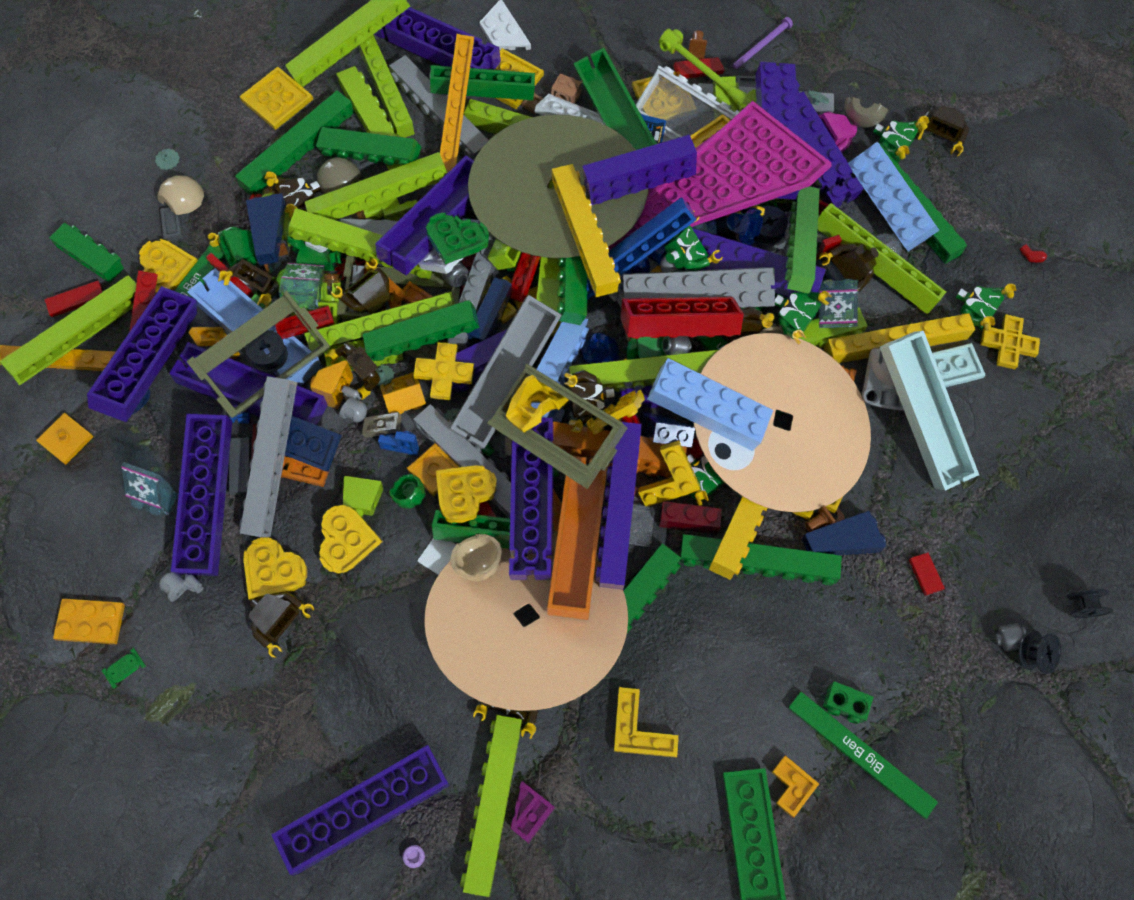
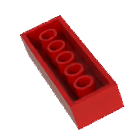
(681, 317)

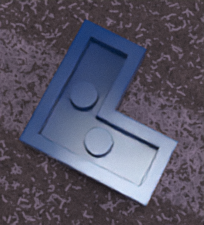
(402, 442)

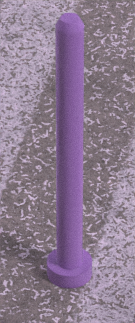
(786, 24)

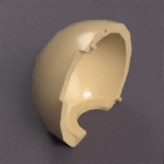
(181, 194)
(477, 557)

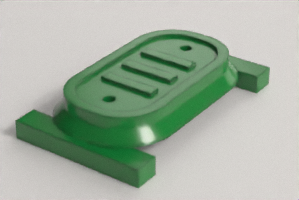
(123, 668)

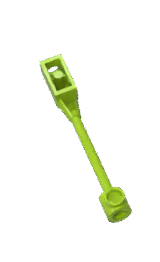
(672, 42)

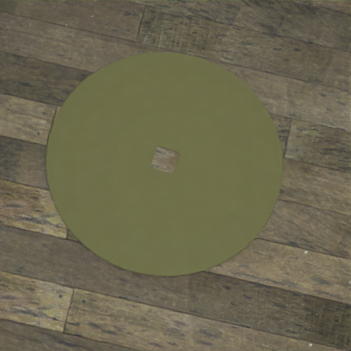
(513, 175)

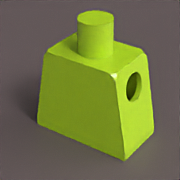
(362, 494)

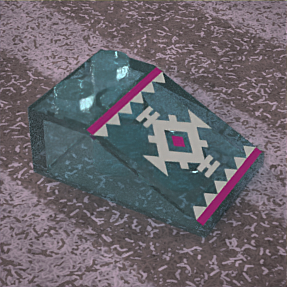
(303, 283)
(842, 306)
(147, 490)

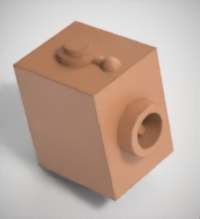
(567, 88)

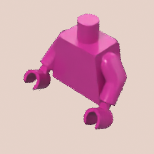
(839, 129)

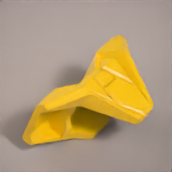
(531, 390)

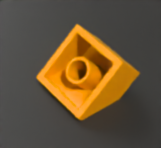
(331, 381)
(403, 394)

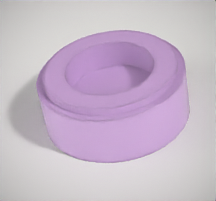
(413, 856)

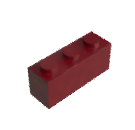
(690, 517)

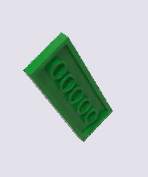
(753, 835)

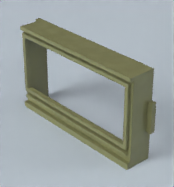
(398, 278)
(247, 333)
(550, 452)

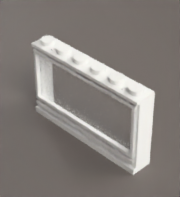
(680, 104)

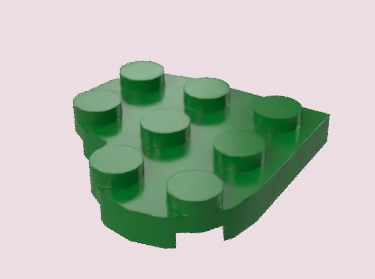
(456, 237)

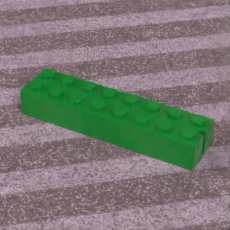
(613, 99)

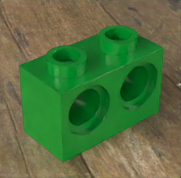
(848, 698)

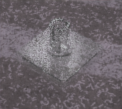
(641, 525)

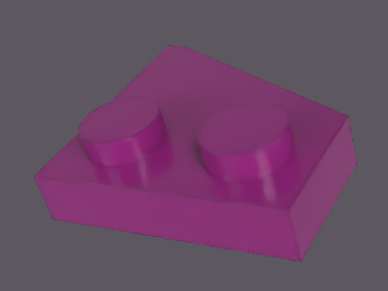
(530, 812)

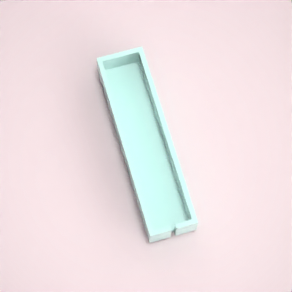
(929, 410)

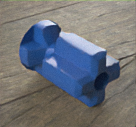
(244, 417)

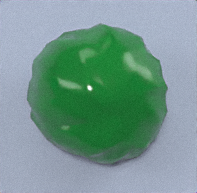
(407, 491)

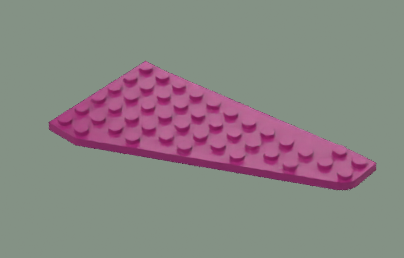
(738, 168)

